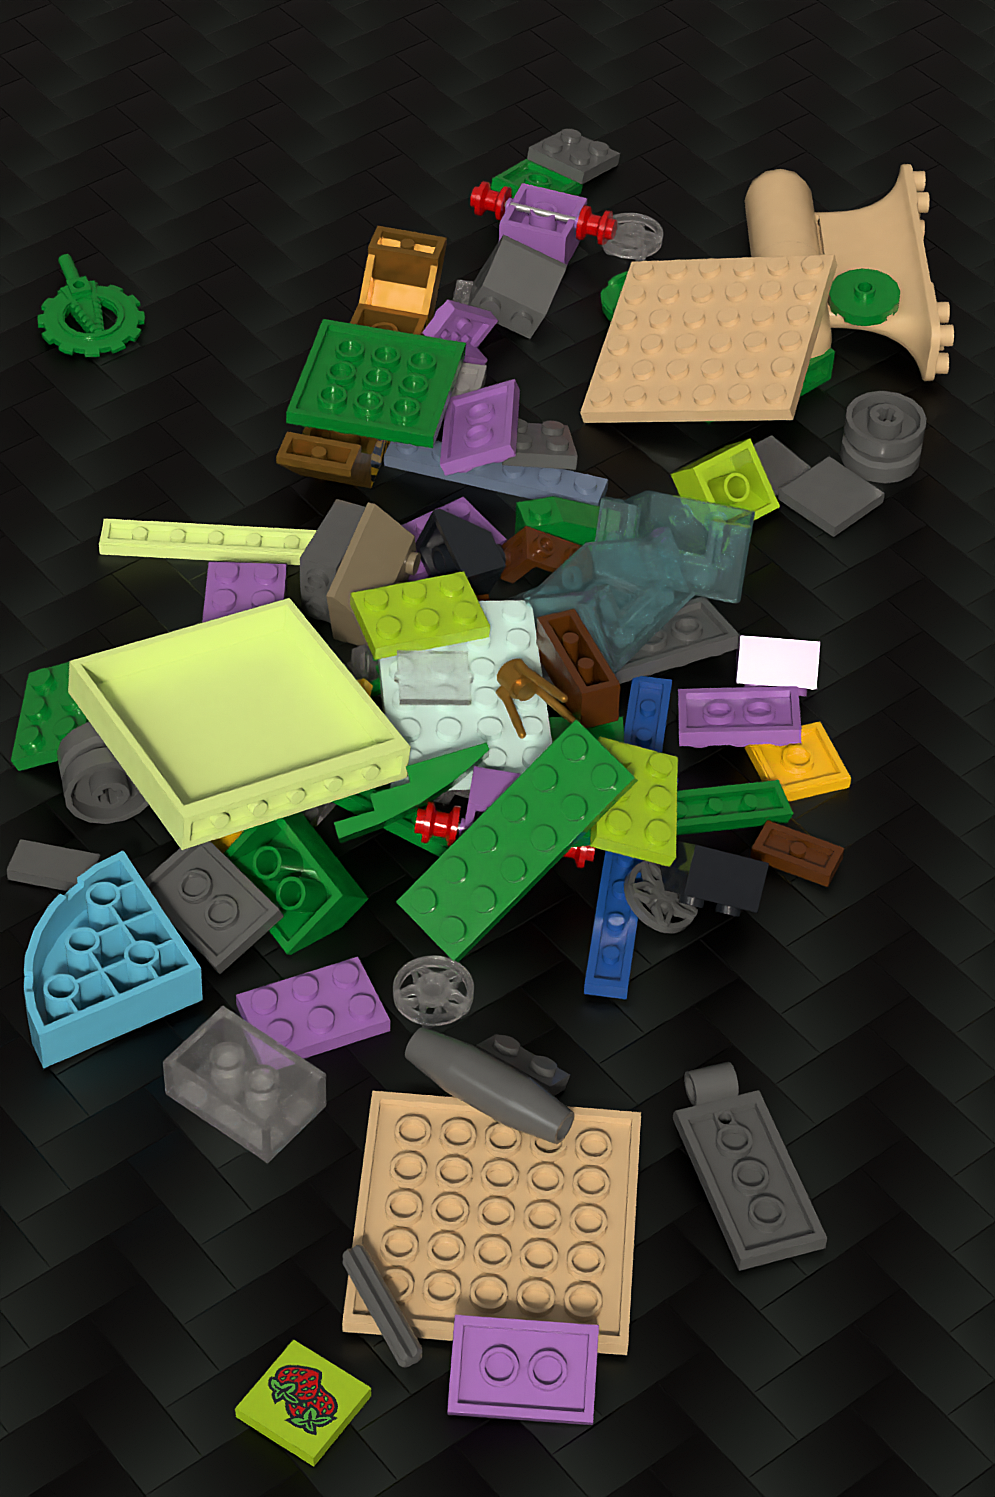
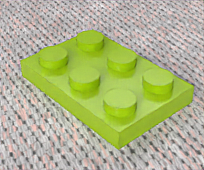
(419, 615)
(646, 816)

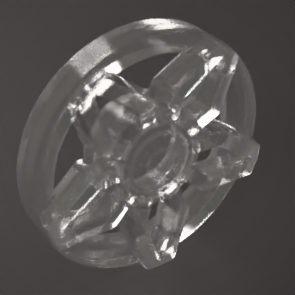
(633, 236)
(433, 991)

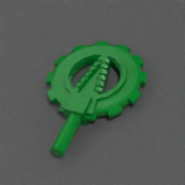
(84, 302)

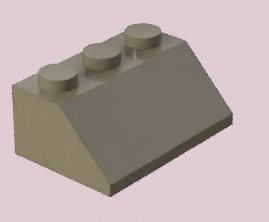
(377, 557)

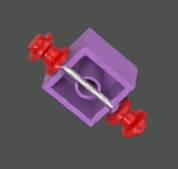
(544, 218)
(485, 789)

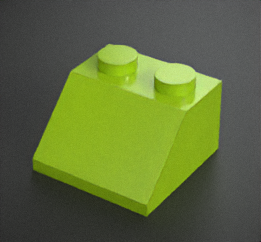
(729, 478)

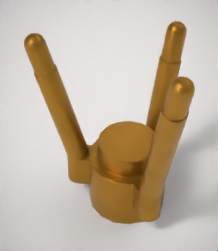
(523, 683)

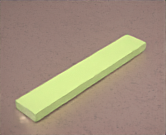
(203, 541)

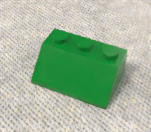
(300, 877)

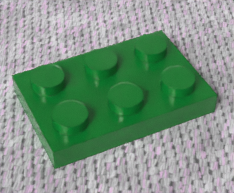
(45, 717)

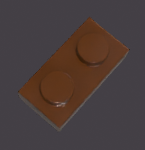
(797, 853)

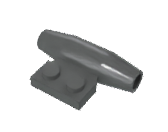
(497, 1081)

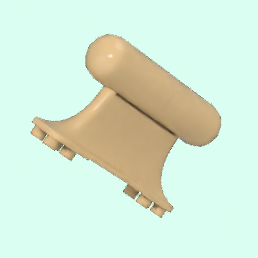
(875, 237)

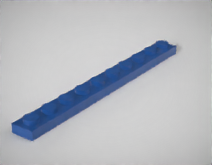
(614, 920)

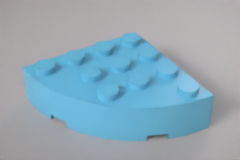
(104, 963)

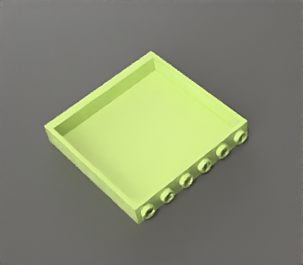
(237, 722)

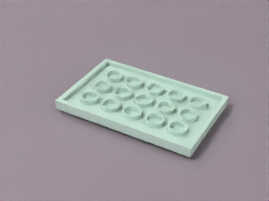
(450, 728)

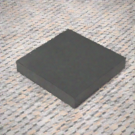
(831, 496)

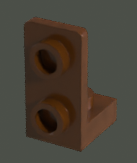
(534, 549)

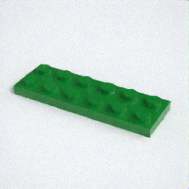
(516, 841)

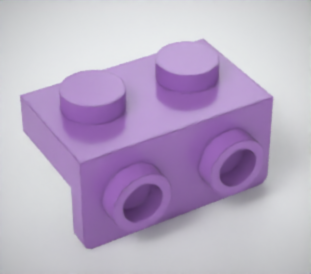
(462, 324)

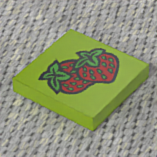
(303, 1402)

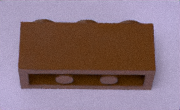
(578, 668)

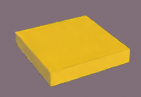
(802, 767)

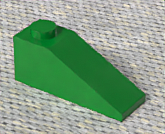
(559, 517)

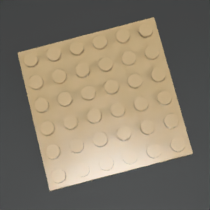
(710, 340)
(497, 1218)

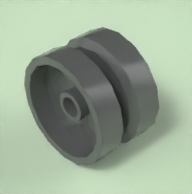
(883, 436)
(94, 780)

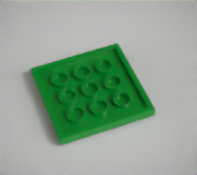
(376, 383)

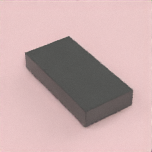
(49, 865)

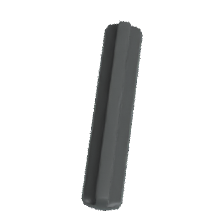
(382, 1306)

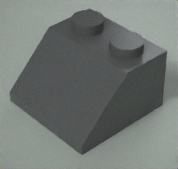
(517, 285)

